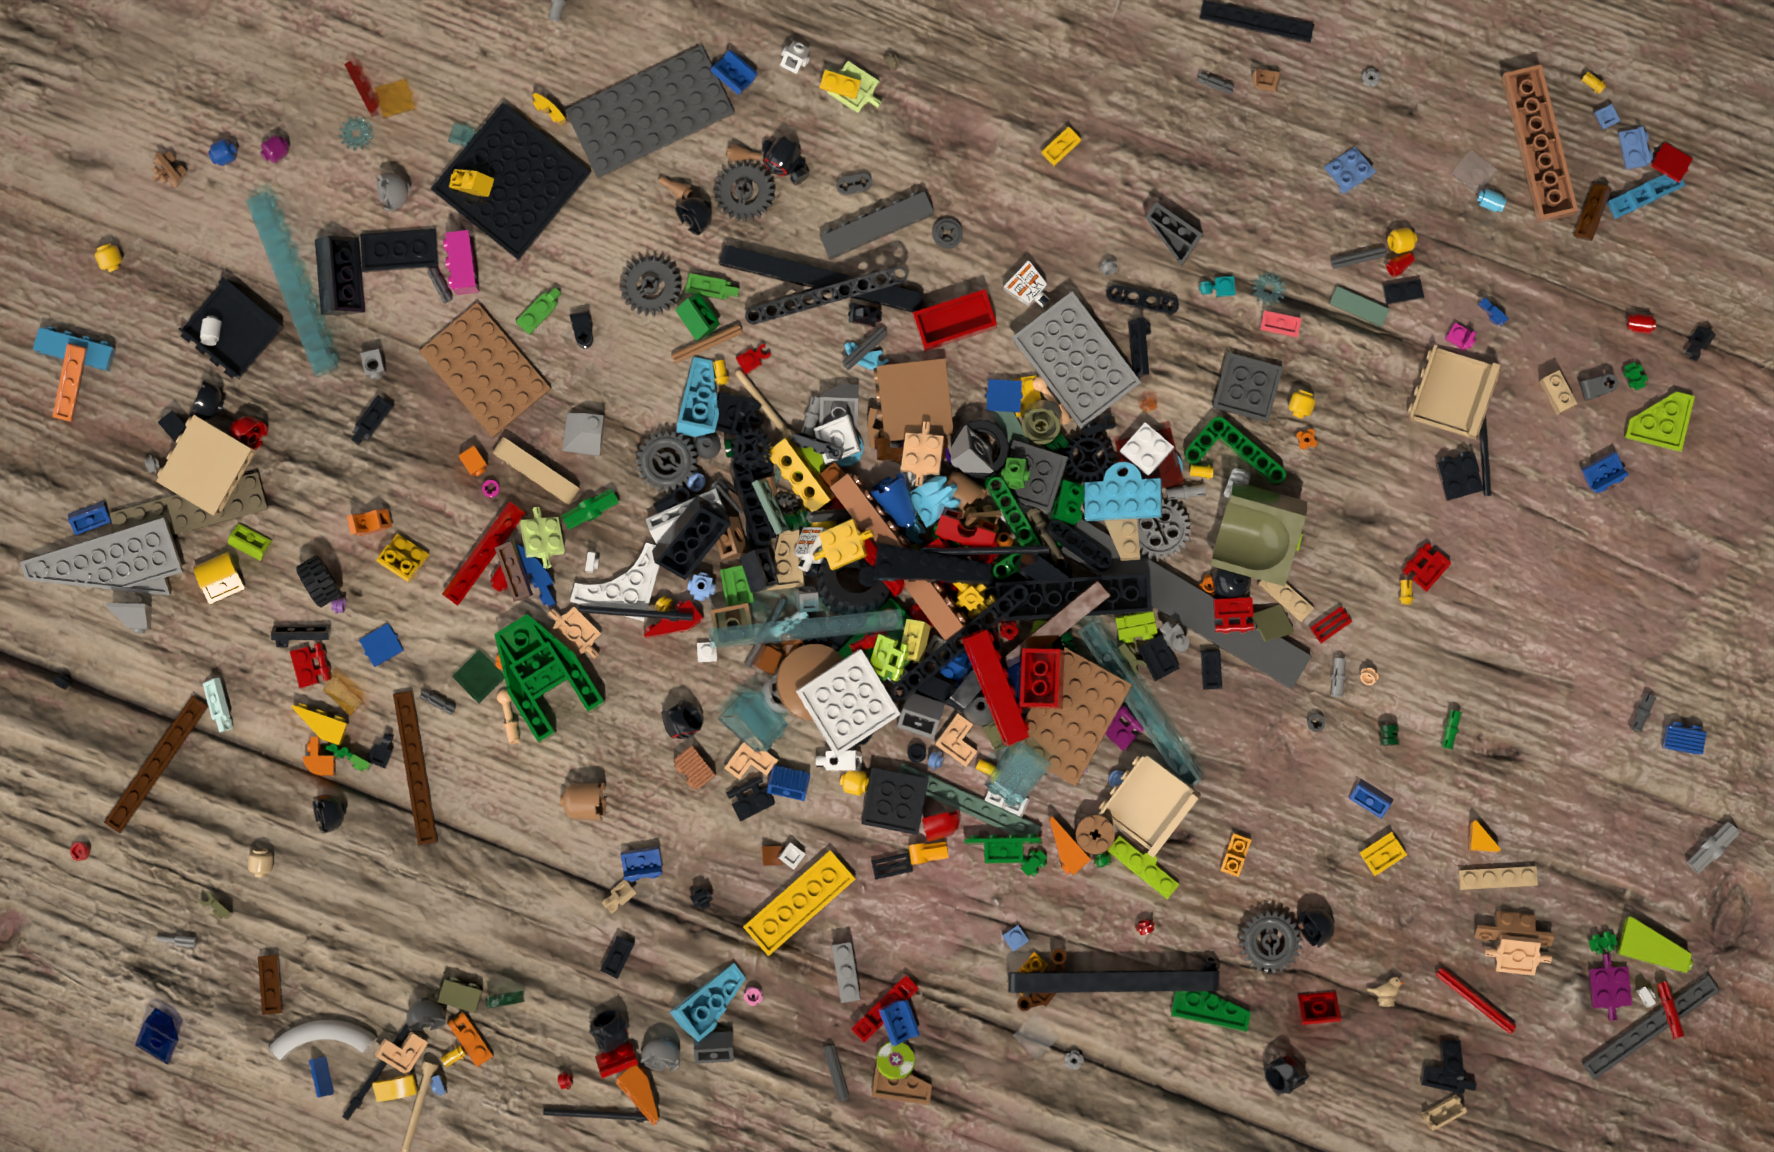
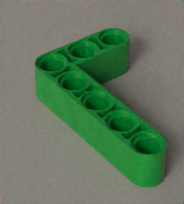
(1236, 448)
(1015, 527)

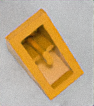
(1480, 840)

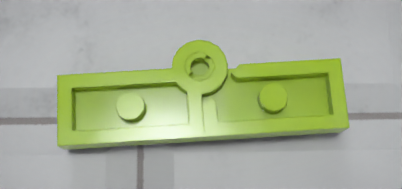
(1144, 867)

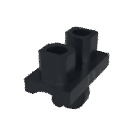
(864, 315)

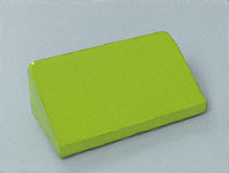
(249, 542)

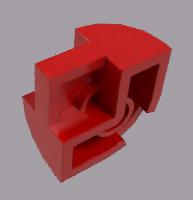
(941, 825)

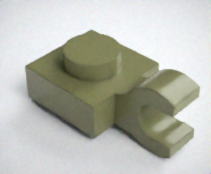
(1128, 654)
(219, 909)

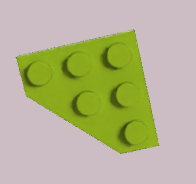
(1663, 423)

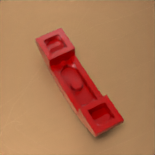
(872, 1020)

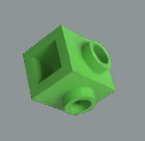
(1015, 473)

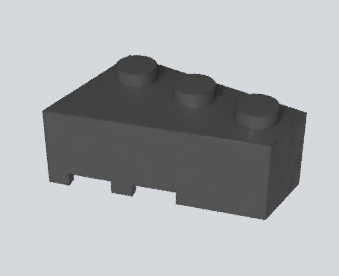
(1174, 232)

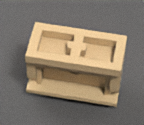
(1558, 392)

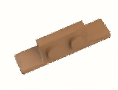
(1514, 925)

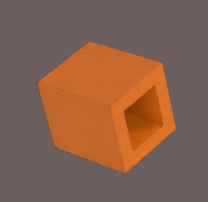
(473, 462)

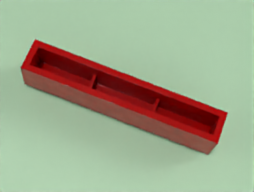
(995, 687)

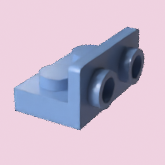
(1635, 148)

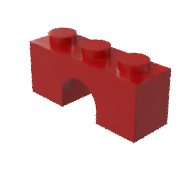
(951, 528)

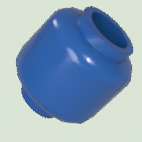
(223, 152)

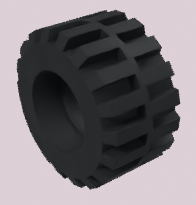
(318, 581)

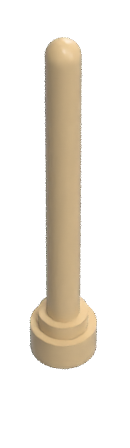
(765, 406)
(428, 1071)

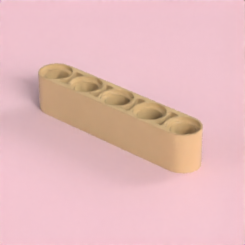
(536, 470)

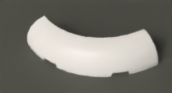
(322, 1029)

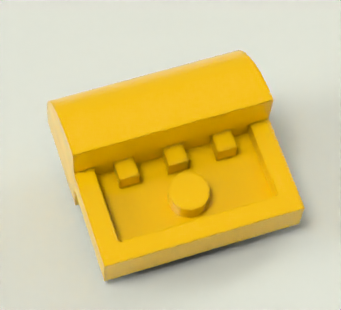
(402, 558)
(218, 577)

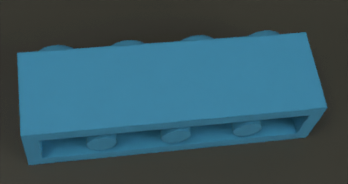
(54, 344)

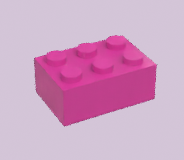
(461, 262)

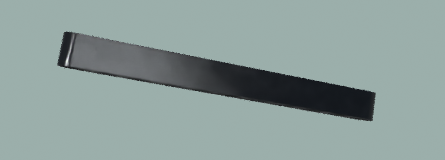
(813, 276)
(1113, 981)

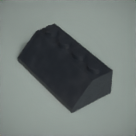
(339, 275)

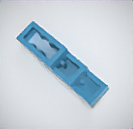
(1643, 195)

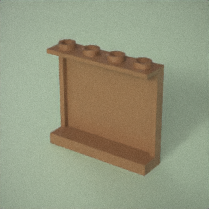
(913, 395)

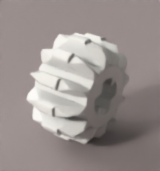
(1237, 475)

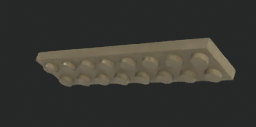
(185, 516)

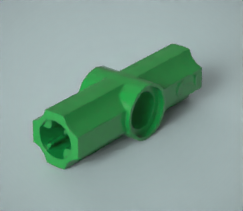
(590, 509)

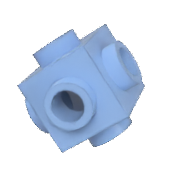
(701, 594)

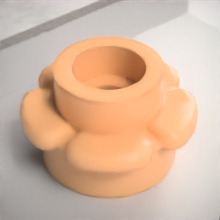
(1369, 676)

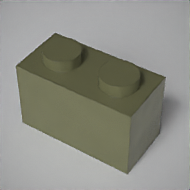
(460, 995)

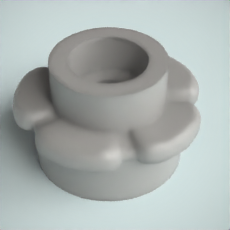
(1371, 82)
(1108, 267)
(151, 464)
(1079, 1060)

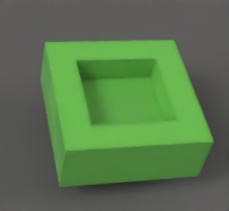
(359, 763)

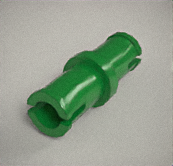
(1451, 729)

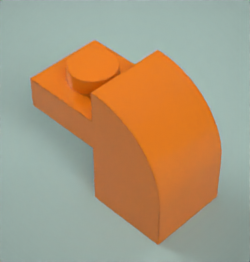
(369, 523)
(315, 762)

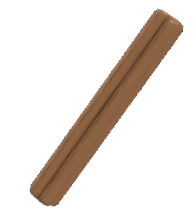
(706, 343)

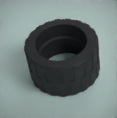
(1001, 440)

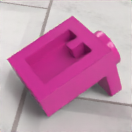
(1461, 337)

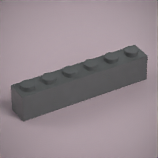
(877, 225)

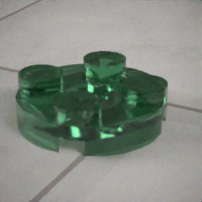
(505, 999)

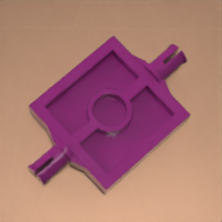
(1610, 987)

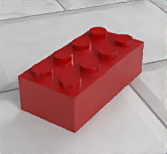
(954, 320)

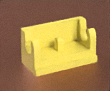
(916, 635)

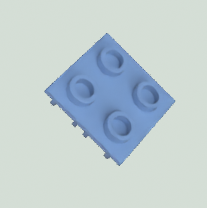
(1349, 170)

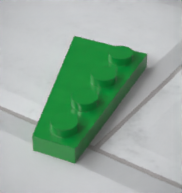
(1209, 1009)

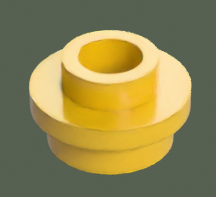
(664, 604)

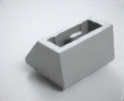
(921, 716)

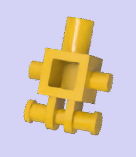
(971, 596)

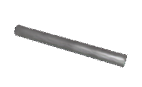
(773, 618)

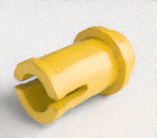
(1594, 82)
(720, 372)
(1201, 471)
(1406, 592)
(985, 767)
(453, 1056)

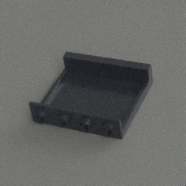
(243, 332)

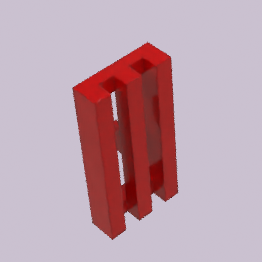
(1343, 616)

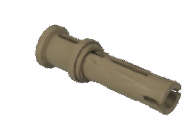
(1039, 528)

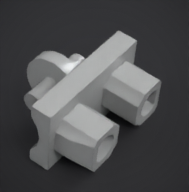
(1175, 637)

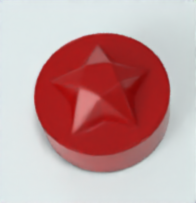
(80, 851)

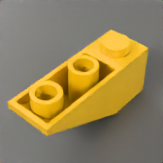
(326, 728)

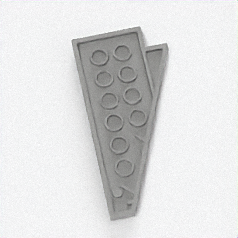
(124, 561)

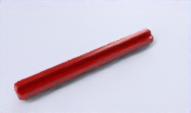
(1475, 1000)

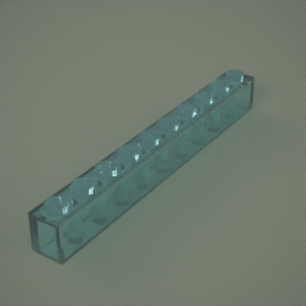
(292, 285)
(806, 629)
(1142, 704)

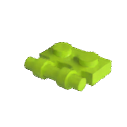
(883, 654)

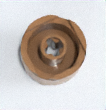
(1084, 839)

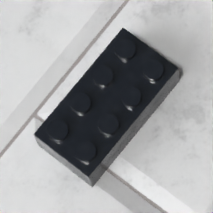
(691, 537)

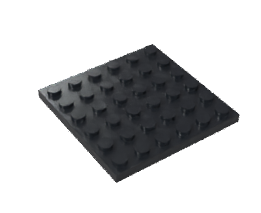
(528, 186)

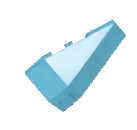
(699, 406)
(704, 1007)

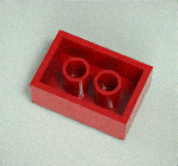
(1042, 678)

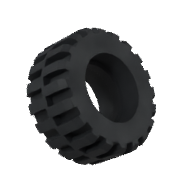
(843, 600)

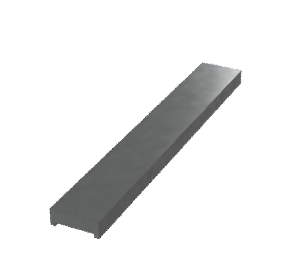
(1196, 612)

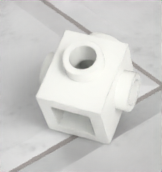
(795, 56)

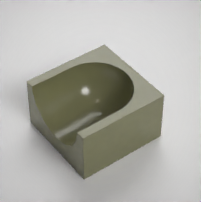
(1259, 533)

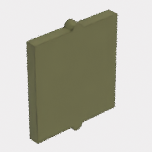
(1272, 623)

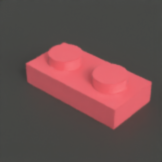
(1280, 324)

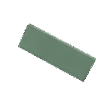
(1359, 306)
(770, 506)

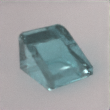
(461, 135)

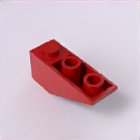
(668, 627)

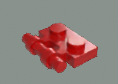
(1430, 571)
(1233, 608)
(304, 666)

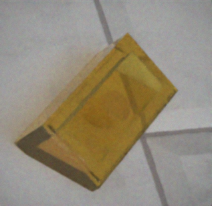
(343, 695)

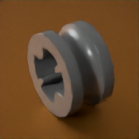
(1321, 720)

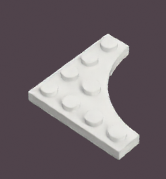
(628, 591)

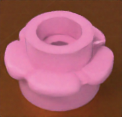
(748, 995)

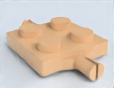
(922, 454)
(575, 632)
(1518, 955)

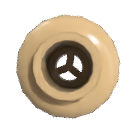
(260, 862)

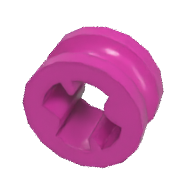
(487, 483)

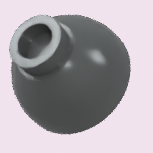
(707, 446)

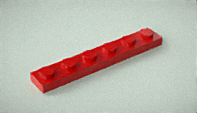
(483, 553)

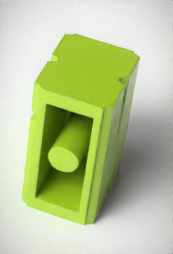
(1136, 626)

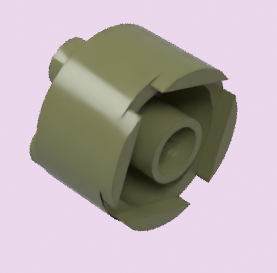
(1032, 421)

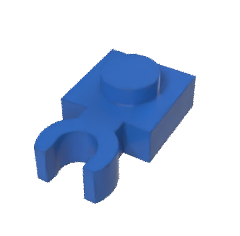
(1494, 313)

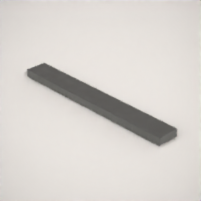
(1649, 1028)

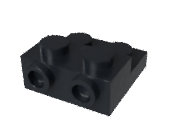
(1459, 475)

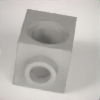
(367, 358)
(806, 599)

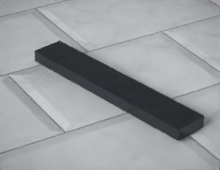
(1256, 21)

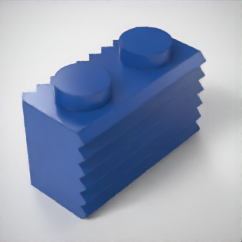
(1684, 739)
(788, 783)

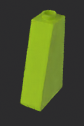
(1648, 946)

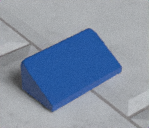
(89, 518)
(1371, 798)
(321, 1077)

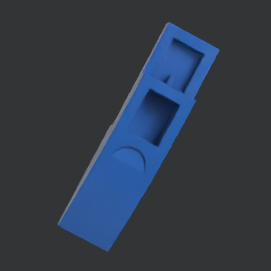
(540, 576)

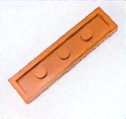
(69, 382)

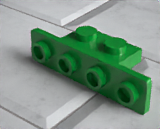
(1003, 850)

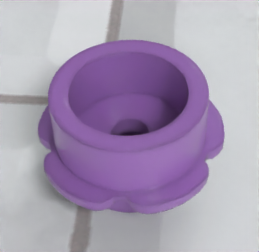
(339, 605)

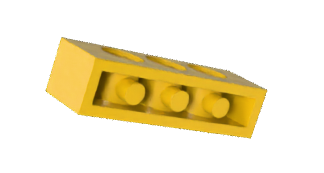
(810, 476)

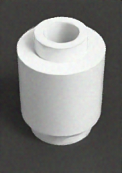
(210, 330)

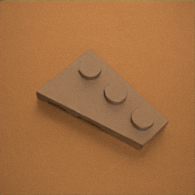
(905, 1090)

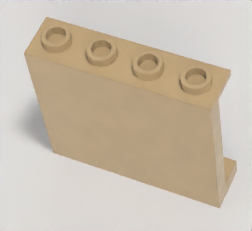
(1454, 393)
(205, 465)
(1149, 802)

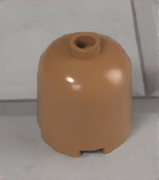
(967, 492)
(584, 801)

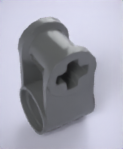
(1595, 387)

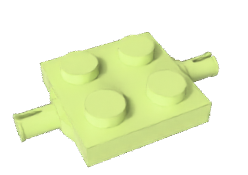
(866, 89)
(542, 537)

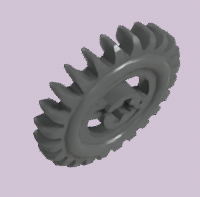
(740, 209)
(636, 297)
(682, 470)
(1271, 961)

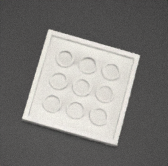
(848, 702)

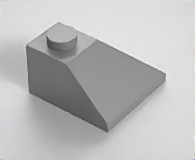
(840, 402)
(583, 433)
(971, 453)
(134, 616)

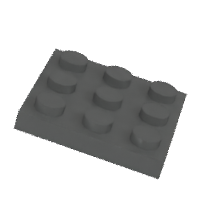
(1247, 387)
(1045, 475)

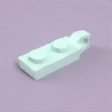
(217, 704)

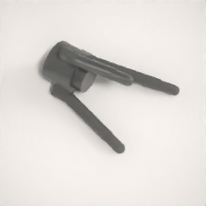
(722, 489)

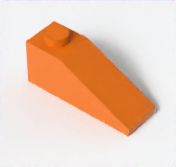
(1069, 852)
(637, 1088)

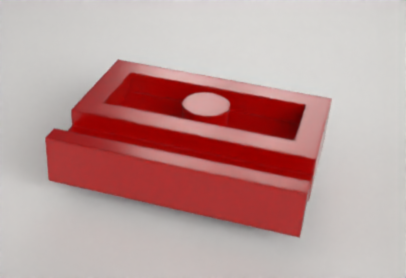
(616, 1060)

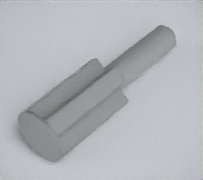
(184, 941)

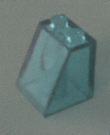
(753, 721)
(1016, 774)

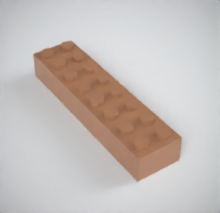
(1539, 143)

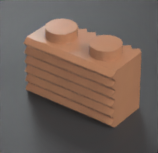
(694, 768)

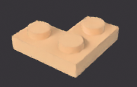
(952, 742)
(746, 757)
(402, 1057)

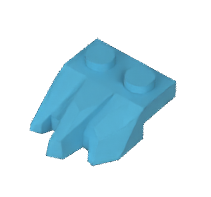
(932, 499)

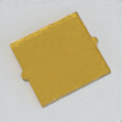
(394, 98)

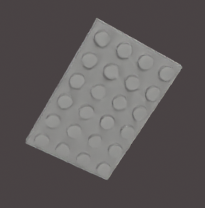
(1076, 360)

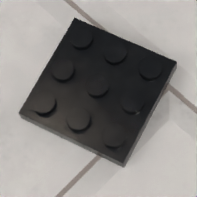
(895, 801)

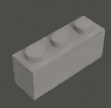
(846, 972)

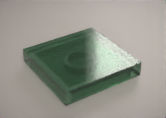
(479, 676)

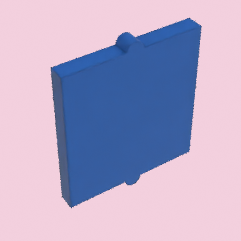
(1004, 395)
(381, 645)

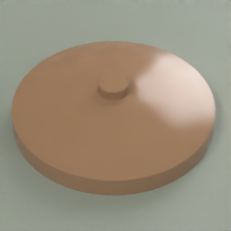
(800, 668)

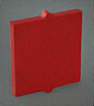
(1671, 162)

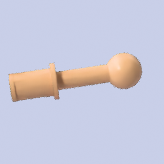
(1040, 385)
(511, 726)

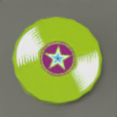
(895, 1061)

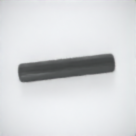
(1358, 257)
(864, 348)
(828, 515)
(835, 1072)

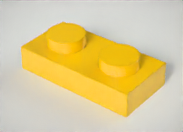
(840, 84)
(1061, 146)

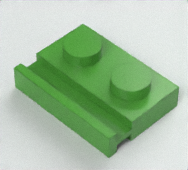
(736, 586)

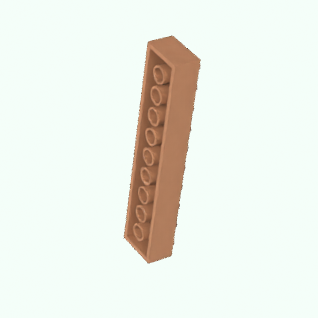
(869, 515)

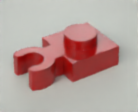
(750, 361)

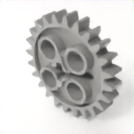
(1175, 523)

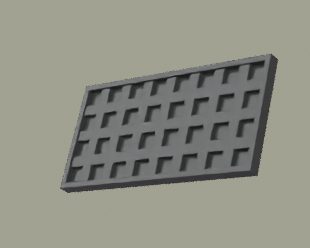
(649, 112)

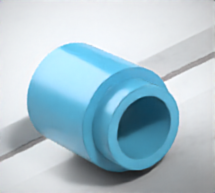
(1491, 200)

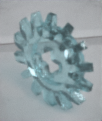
(347, 135)
(1271, 281)

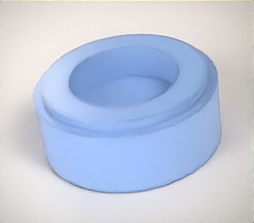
(696, 482)

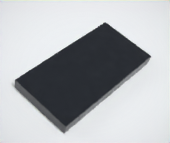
(399, 250)

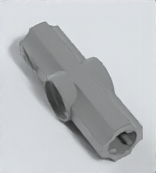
(1713, 847)

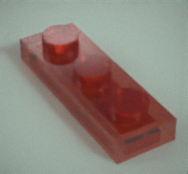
(362, 88)

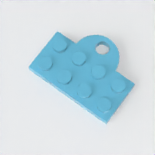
(1123, 496)

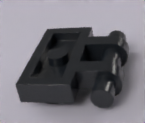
(753, 803)

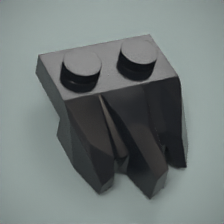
(736, 414)

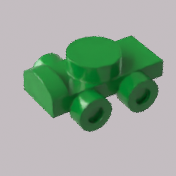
(1632, 372)
(339, 753)
(1030, 866)
(1599, 943)

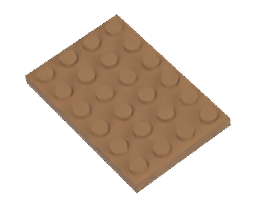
(485, 370)
(1074, 733)

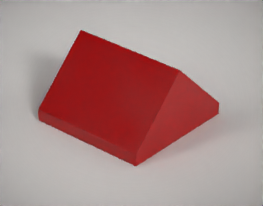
(1319, 1008)

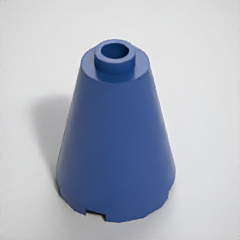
(895, 499)

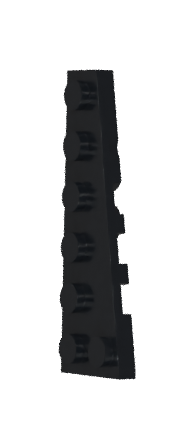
(908, 564)

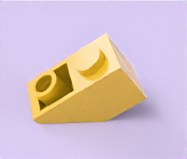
(471, 182)

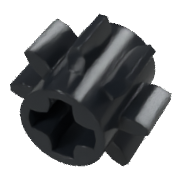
(701, 897)

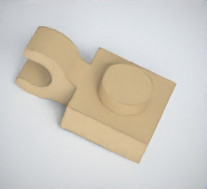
(620, 894)

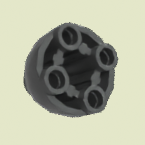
(978, 716)

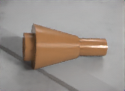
(738, 153)
(679, 189)

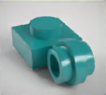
(1223, 286)

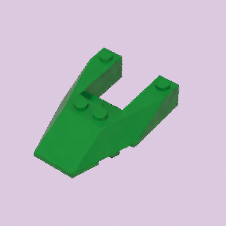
(534, 665)

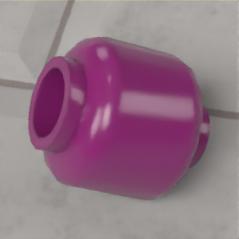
(274, 149)

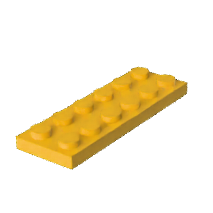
(799, 903)

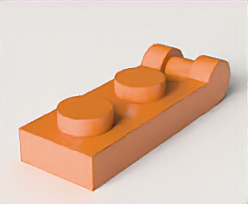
(470, 1040)

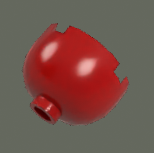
(248, 431)

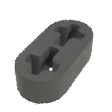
(855, 188)

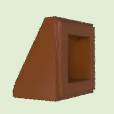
(771, 854)

